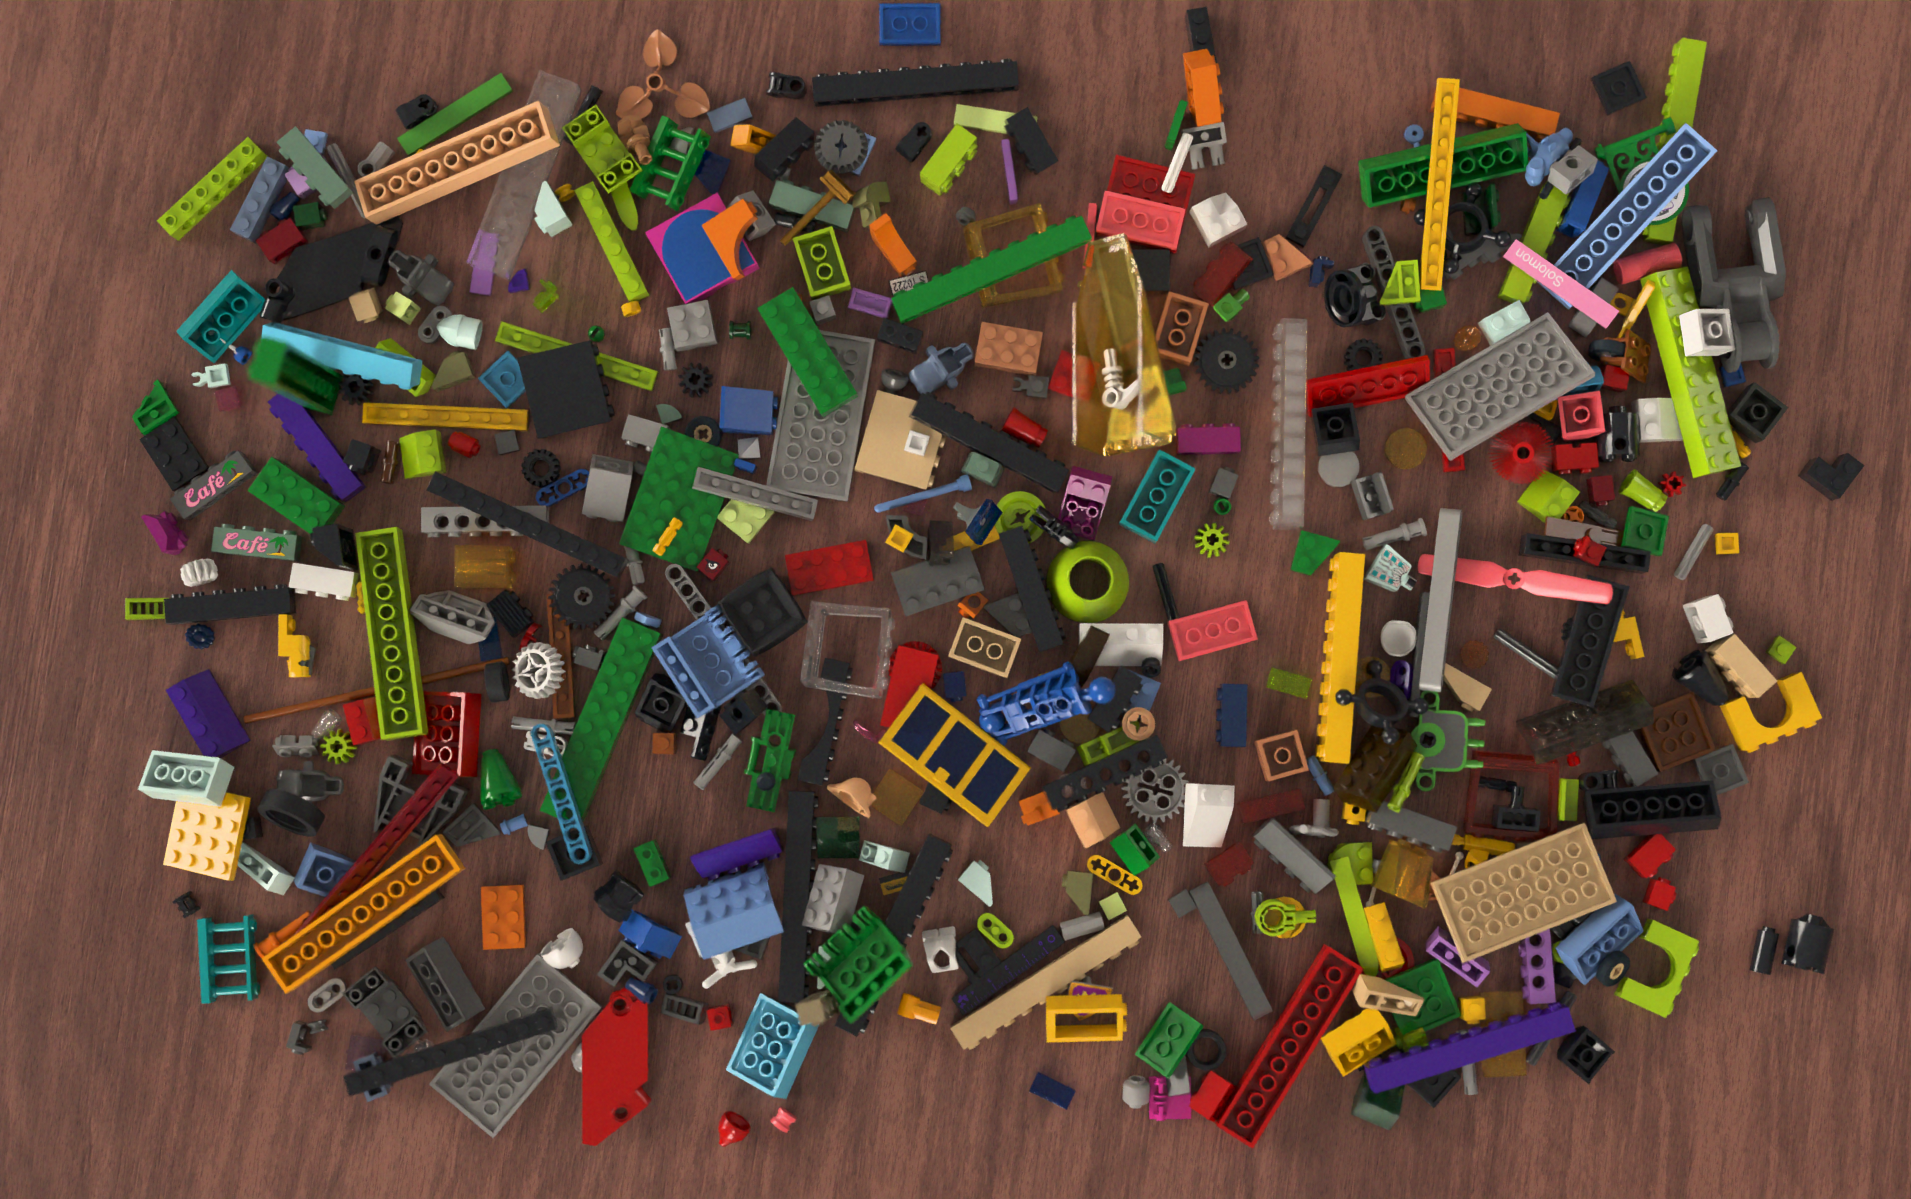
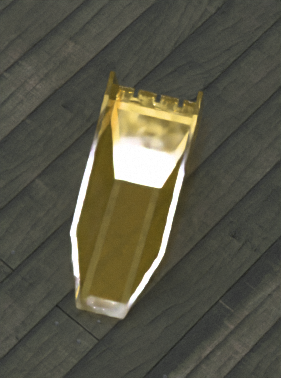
(1116, 316)

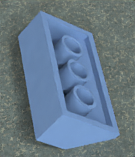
(1600, 934)

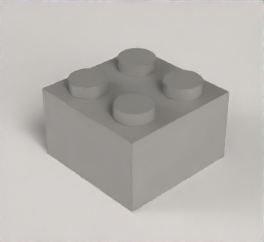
(692, 325)

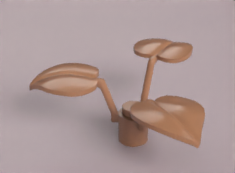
(657, 52)

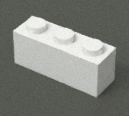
(323, 581)

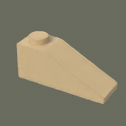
(1466, 689)
(1382, 995)

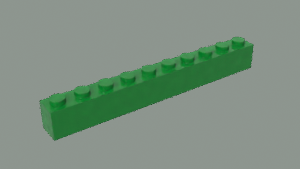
(991, 269)

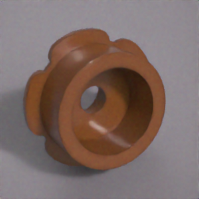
(1408, 205)

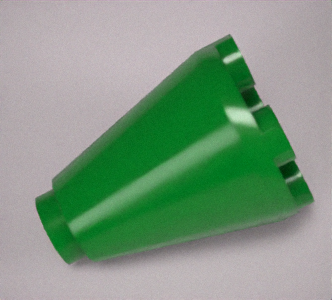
(497, 781)

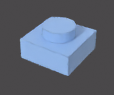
(317, 139)

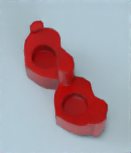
(528, 635)

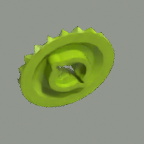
(1020, 503)

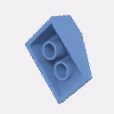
(321, 869)

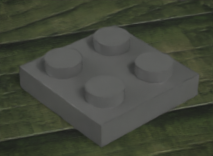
(1723, 768)

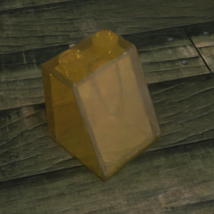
(484, 567)
(1405, 872)

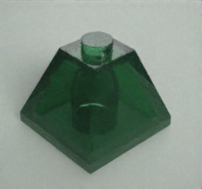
(838, 836)

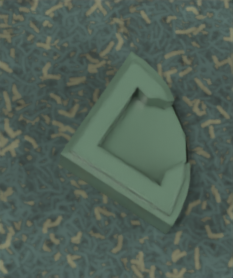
(668, 413)

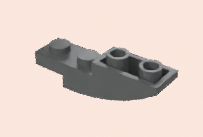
(1487, 252)

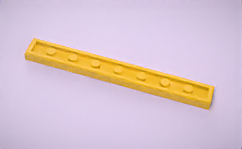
(445, 416)

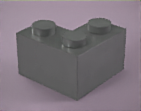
(626, 958)

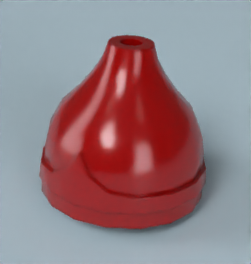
(732, 1128)

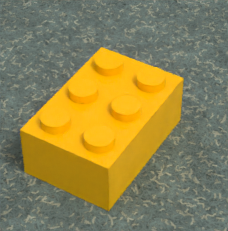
(1358, 1040)

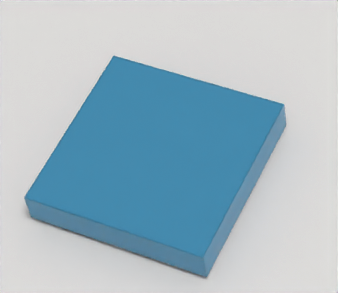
(504, 379)

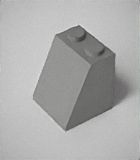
(607, 488)

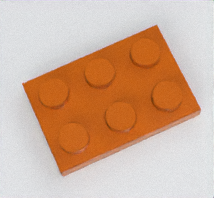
(503, 917)

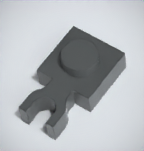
(1036, 386)

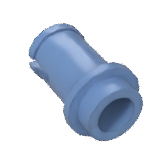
(513, 824)

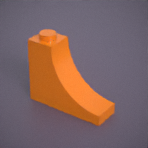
(727, 232)
(892, 246)

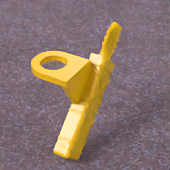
(1632, 306)
(1481, 848)

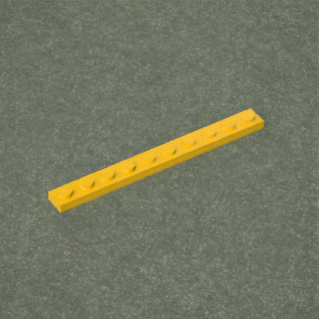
(1439, 183)

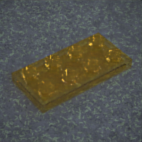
(1499, 1007)

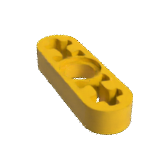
(1098, 871)

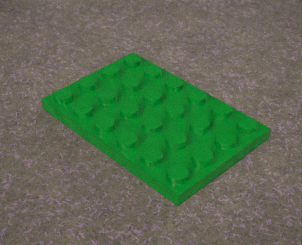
(669, 494)

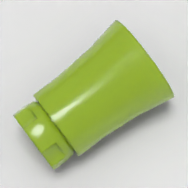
(1642, 491)

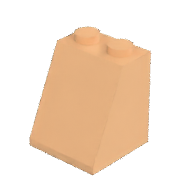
(1093, 819)

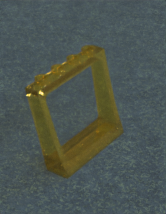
(976, 248)

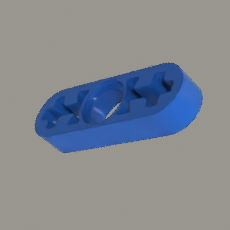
(552, 500)

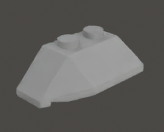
(454, 616)

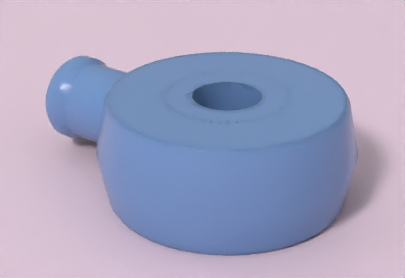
(1410, 138)

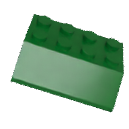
(861, 963)

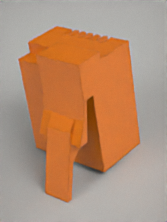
(1036, 809)

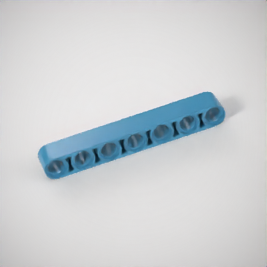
(560, 804)

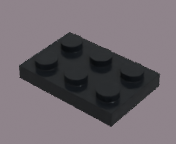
(174, 454)

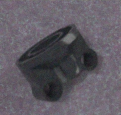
(1353, 297)

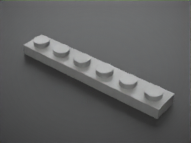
(755, 494)

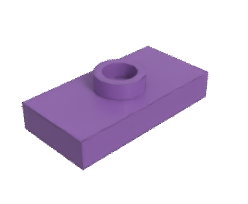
(870, 303)

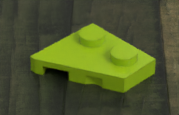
(1402, 284)

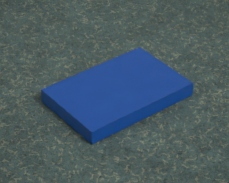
(909, 24)

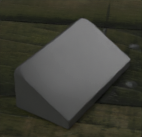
(1178, 1083)

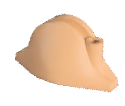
(855, 794)

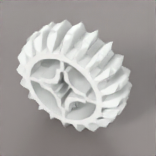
(532, 666)

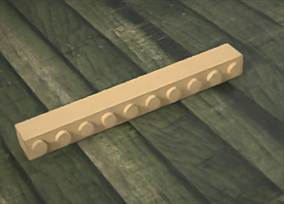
(1045, 982)

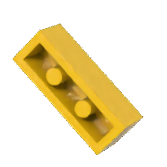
(1383, 937)

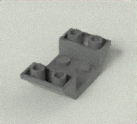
(387, 1010)

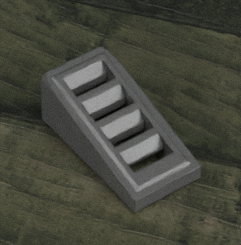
(701, 1012)

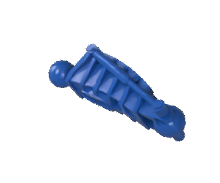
(1041, 690)

